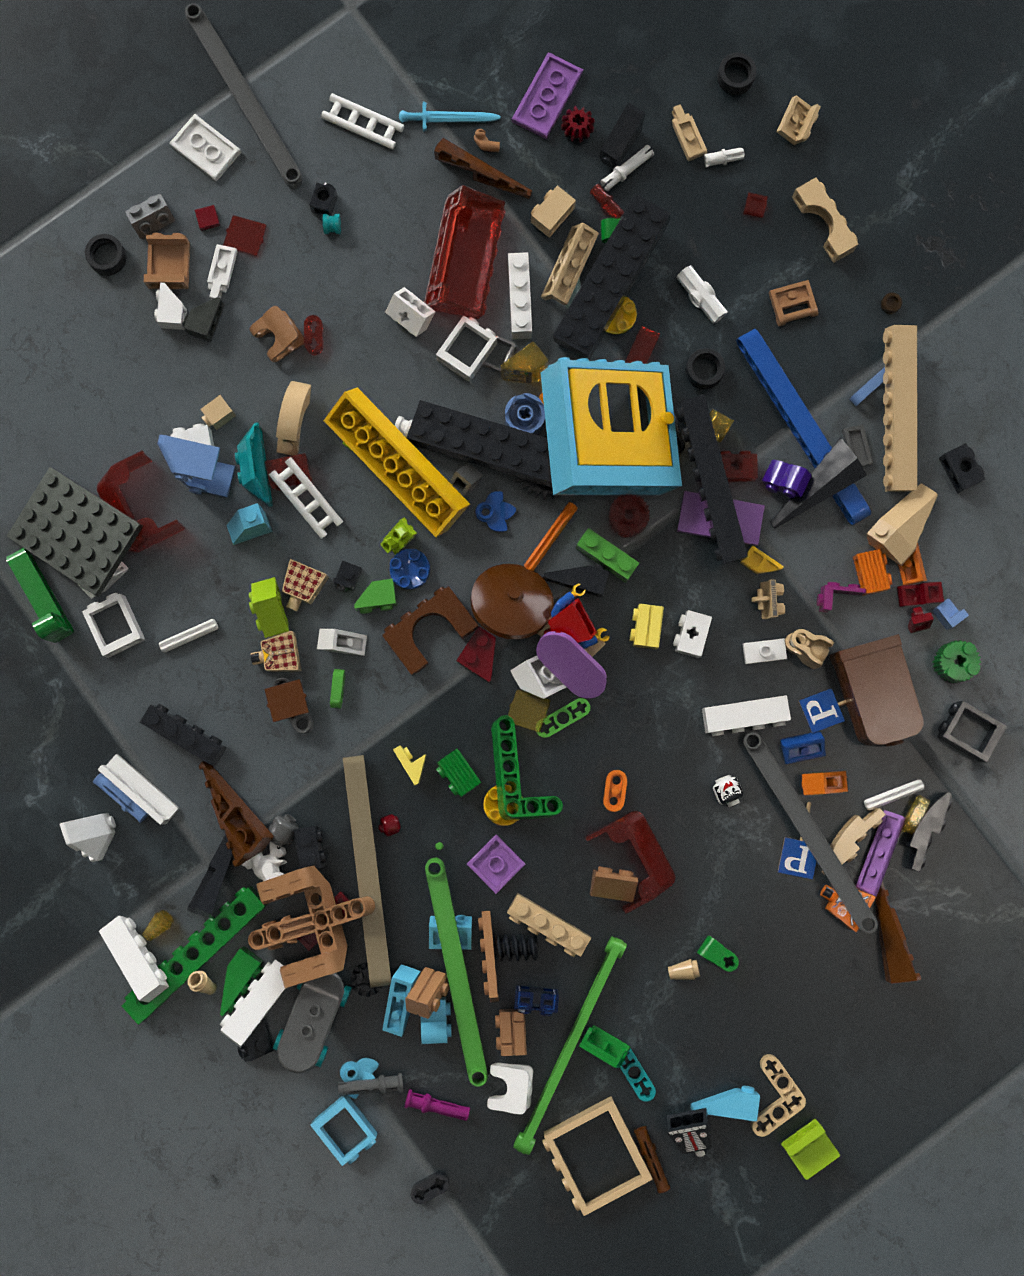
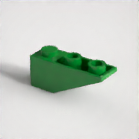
(239, 973)

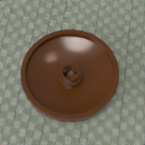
(511, 601)

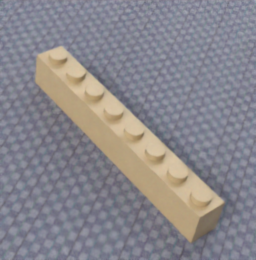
(900, 408)

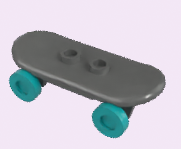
(310, 1021)

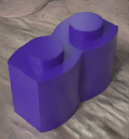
(786, 478)

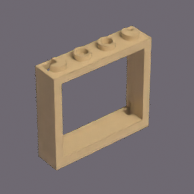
(606, 1105)

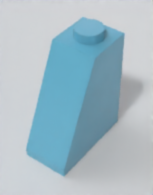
(248, 524)

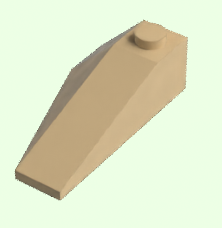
(902, 525)

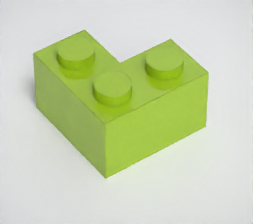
(268, 607)

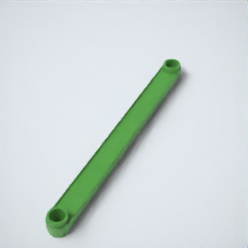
(456, 972)
(525, 1142)

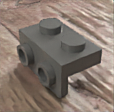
(150, 216)

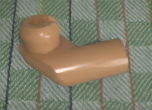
(483, 142)

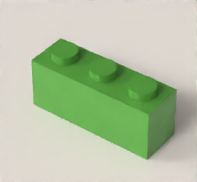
(607, 555)

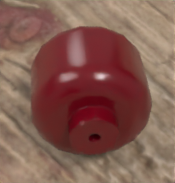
(389, 825)

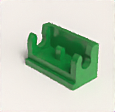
(605, 1046)

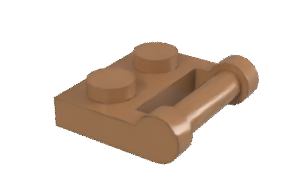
(793, 296)

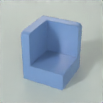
(949, 614)

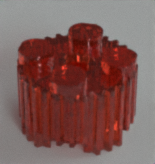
(628, 527)

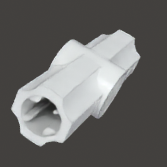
(701, 294)

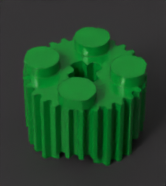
(967, 659)

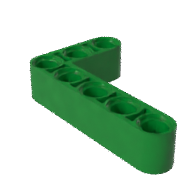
(52, 621)
(513, 778)

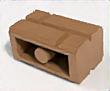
(427, 992)
(512, 1032)

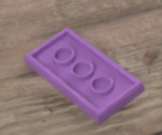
(547, 95)
(694, 522)

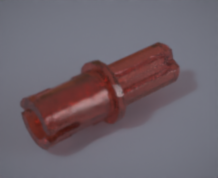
(606, 201)

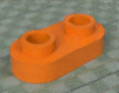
(613, 790)

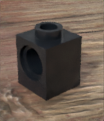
(323, 207)

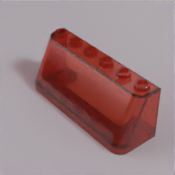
(465, 253)

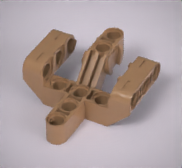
(332, 954)

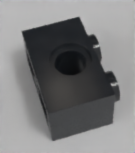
(951, 464)

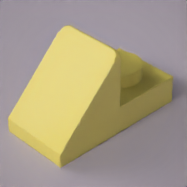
(413, 769)

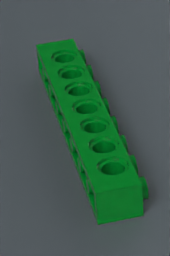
(250, 898)

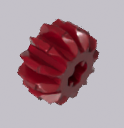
(577, 131)

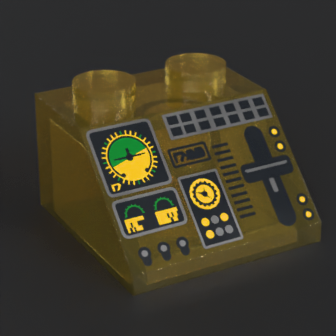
(525, 365)

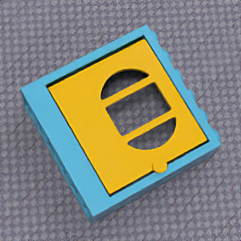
(604, 461)

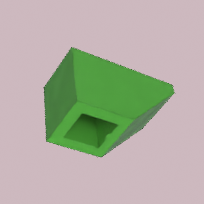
(377, 595)

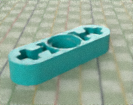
(647, 1082)

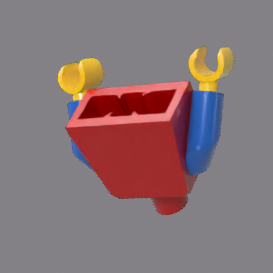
(571, 618)

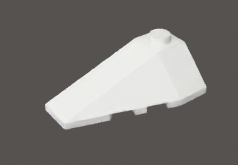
(90, 835)

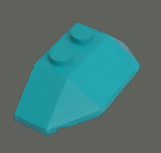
(252, 459)

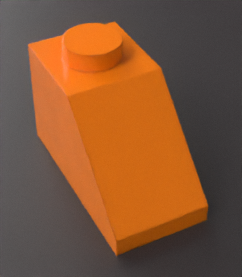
(824, 783)

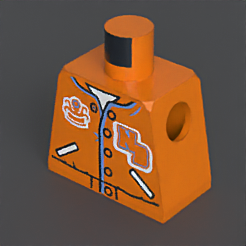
(838, 909)

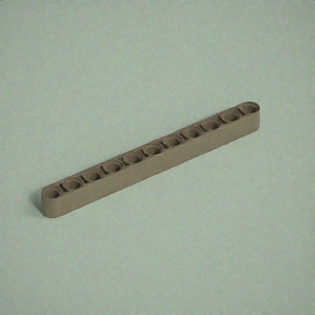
(367, 870)

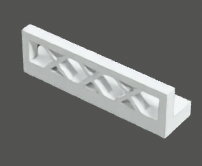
(139, 789)

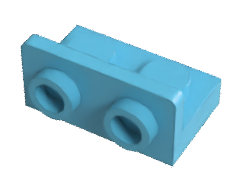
(464, 926)

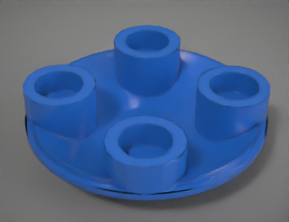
(409, 568)

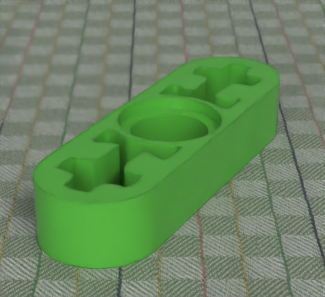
(579, 715)

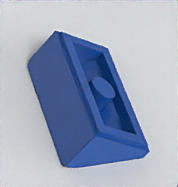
(803, 747)

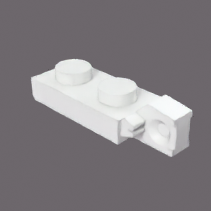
(221, 270)

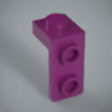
(825, 598)

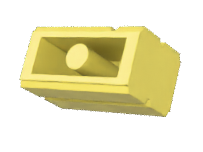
(647, 626)

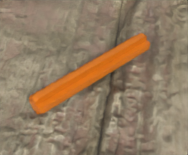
(550, 536)

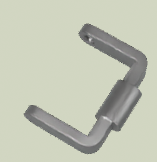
(509, 354)

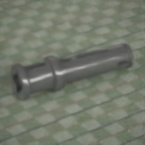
(380, 1084)

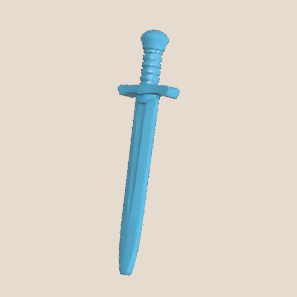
(444, 116)

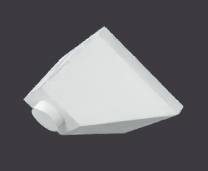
(536, 678)

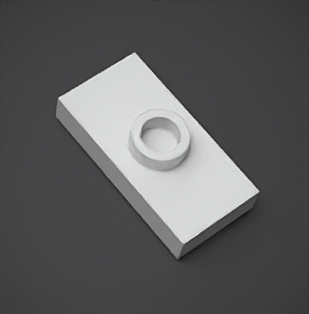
(764, 651)

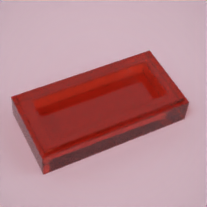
(643, 346)

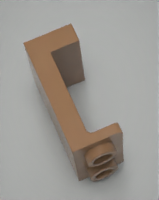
(167, 261)

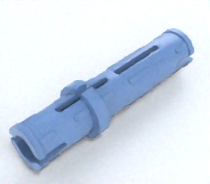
(120, 797)

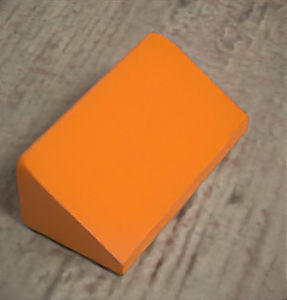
(913, 570)

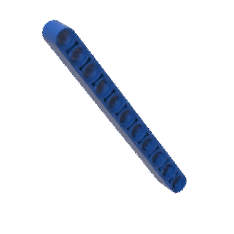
(797, 417)

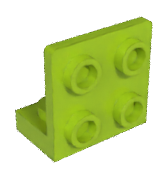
(810, 1149)

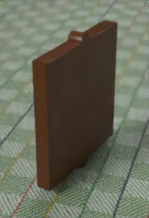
(286, 700)

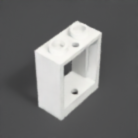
(457, 366)
(122, 643)

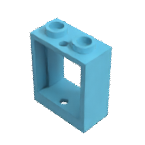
(330, 1112)

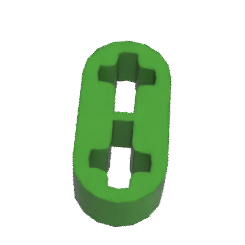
(337, 688)

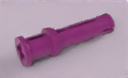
(426, 1103)

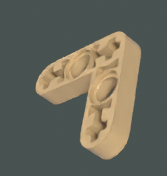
(785, 1093)

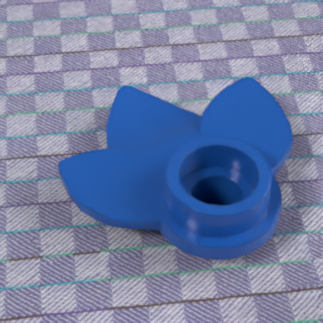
(498, 511)

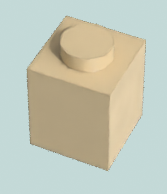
(217, 413)

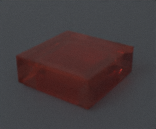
(755, 205)

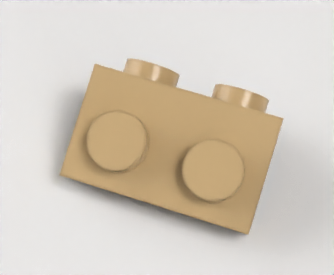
(798, 120)

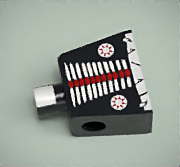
(690, 1131)

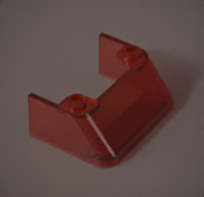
(110, 492)
(636, 828)

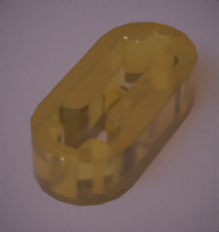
(915, 814)

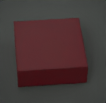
(207, 217)

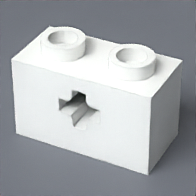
(410, 311)
(700, 624)

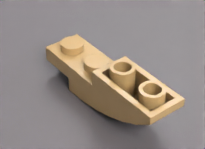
(854, 830)

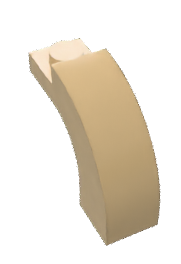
(291, 417)

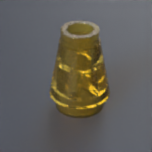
(159, 923)

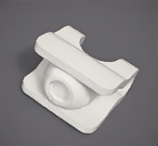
(519, 1088)

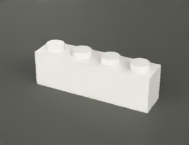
(520, 296)
(746, 714)
(134, 959)
(255, 1006)

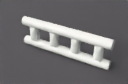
(359, 110)
(305, 485)

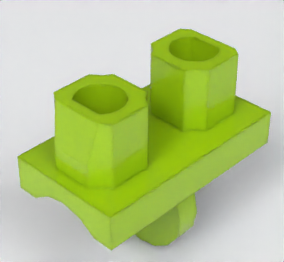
(398, 537)

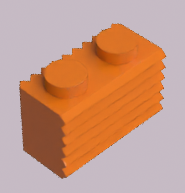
(872, 571)

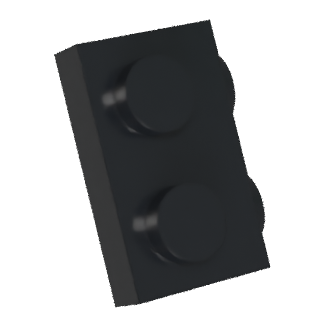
(256, 1044)

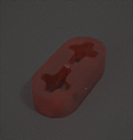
(318, 335)

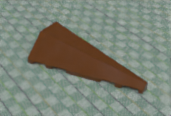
(482, 172)
(243, 829)
(895, 952)

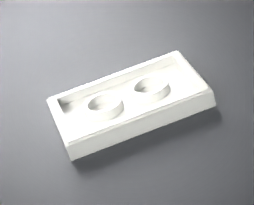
(205, 147)

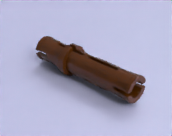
(642, 1137)

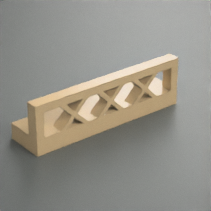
(570, 263)

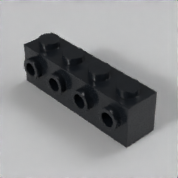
(188, 737)

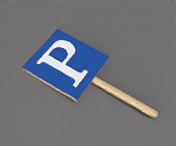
(822, 710)
(796, 857)

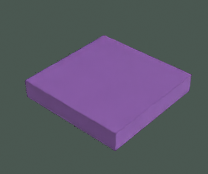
(496, 864)

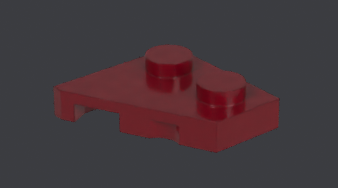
(479, 654)

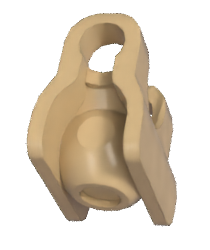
(812, 648)

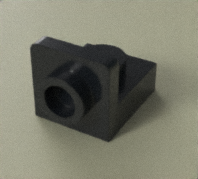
(347, 577)

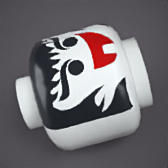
(728, 790)

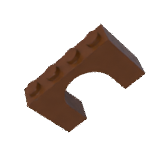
(442, 604)

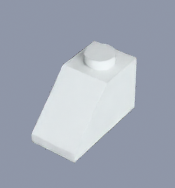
(342, 642)

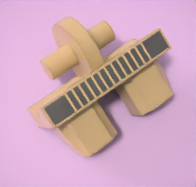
(767, 599)

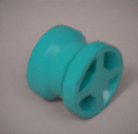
(331, 224)

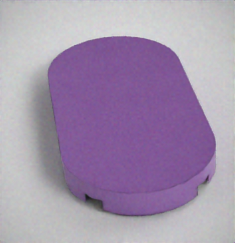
(571, 664)

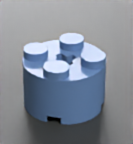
(525, 404)

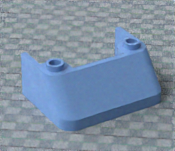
(197, 465)

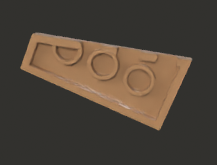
(488, 965)

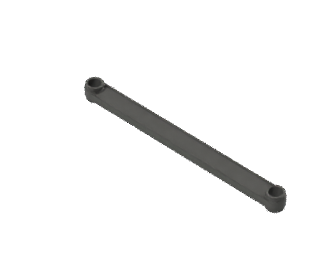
(243, 95)
(810, 833)

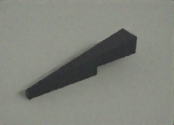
(833, 474)
(209, 888)

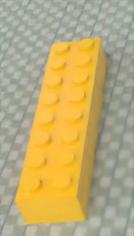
(396, 461)

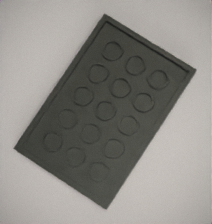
(74, 531)

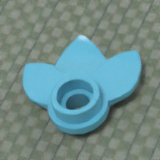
(362, 1068)

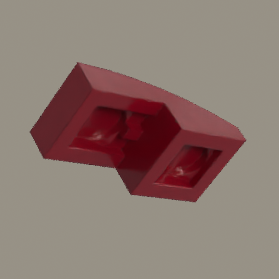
(920, 594)

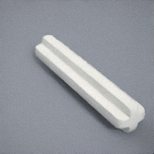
(188, 635)
(894, 794)

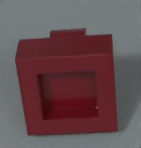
(919, 620)

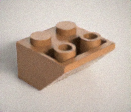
(613, 885)

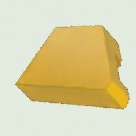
(760, 562)

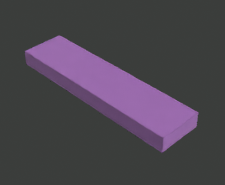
(880, 853)

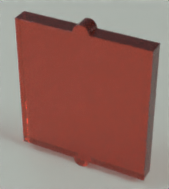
(245, 235)

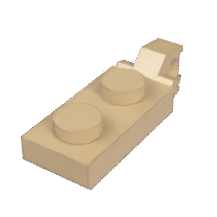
(688, 134)

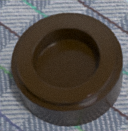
(891, 303)

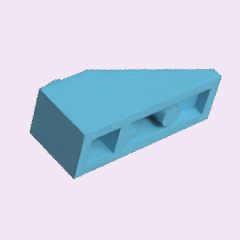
(396, 1013)
(732, 1104)

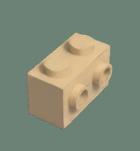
(552, 211)

